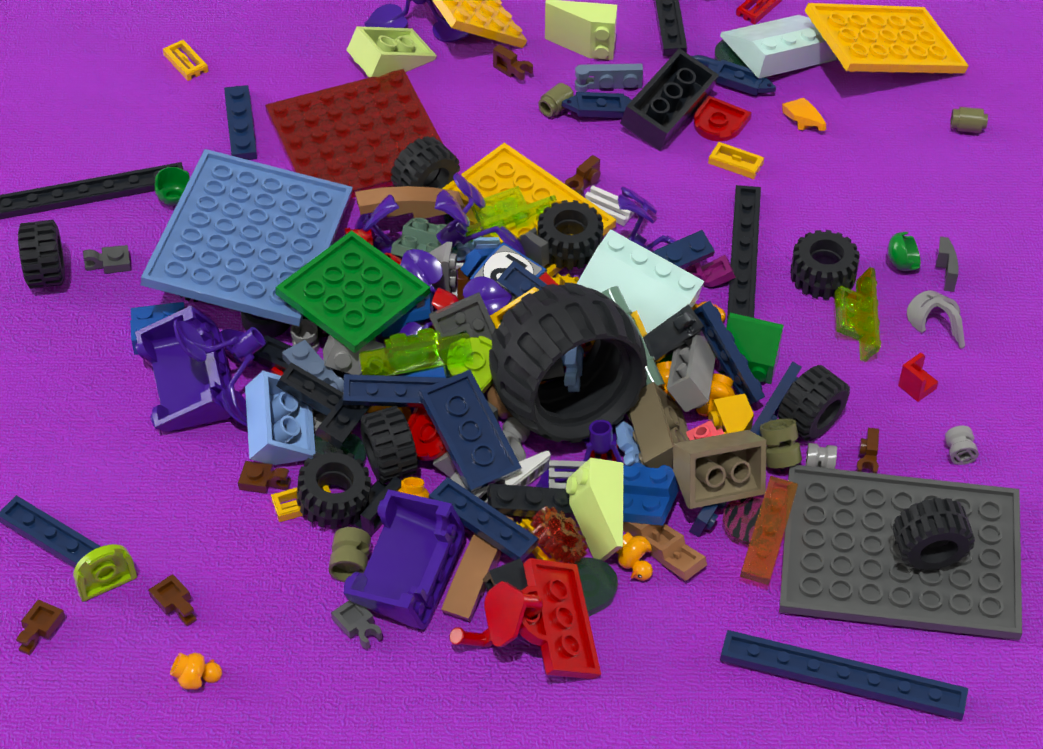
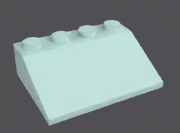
(779, 45)
(645, 279)

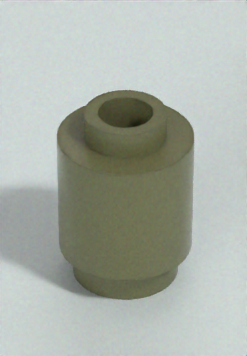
(551, 101)
(968, 119)

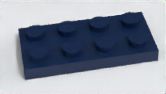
(469, 431)

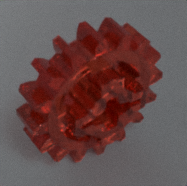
(559, 535)

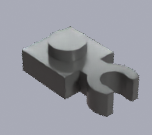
(355, 620)

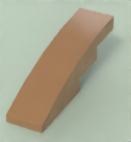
(410, 199)
(669, 548)
(468, 582)

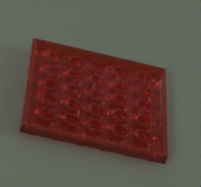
(351, 129)

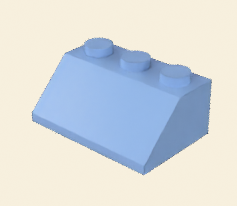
(277, 423)

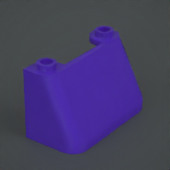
(185, 386)
(408, 559)

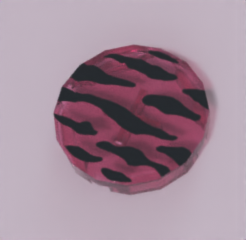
(741, 518)

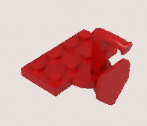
(545, 613)

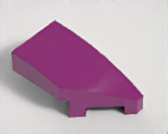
(714, 272)

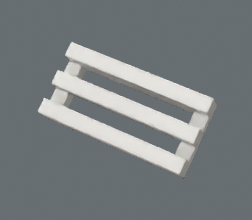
(610, 204)

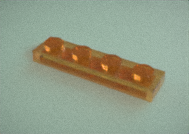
(769, 530)

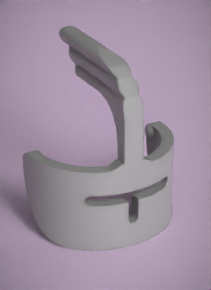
(922, 305)

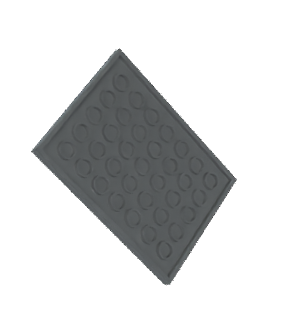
(848, 565)

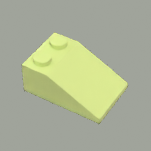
(582, 27)
(388, 50)
(598, 505)

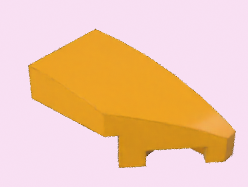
(804, 113)

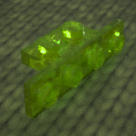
(505, 209)
(859, 313)
(416, 353)

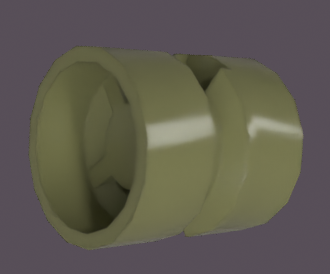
(780, 441)
(349, 552)

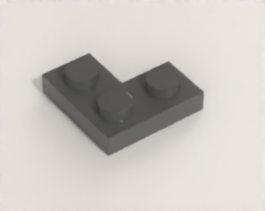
(467, 315)

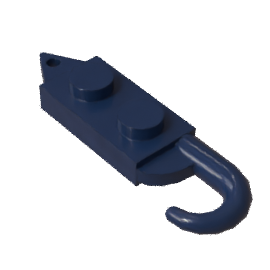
(737, 76)
(597, 104)

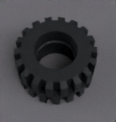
(425, 165)
(572, 219)
(41, 254)
(824, 263)
(815, 402)
(389, 444)
(328, 507)
(933, 534)

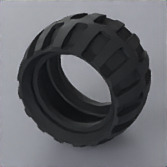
(544, 330)

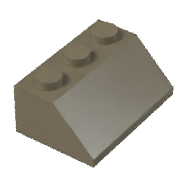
(657, 425)
(720, 468)

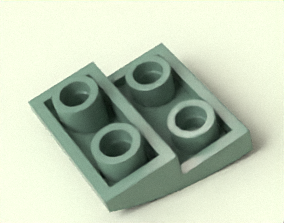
(417, 235)

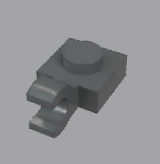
(111, 259)

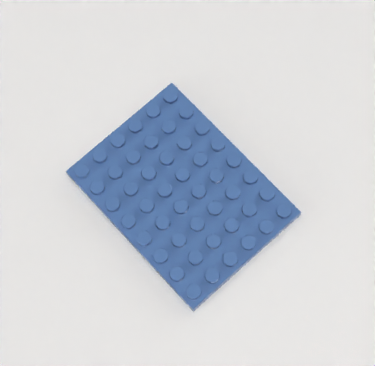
(245, 233)

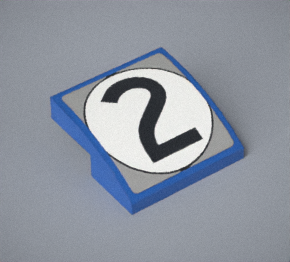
(499, 261)

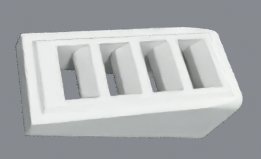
(531, 470)

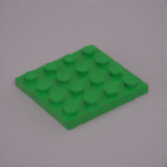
(352, 291)

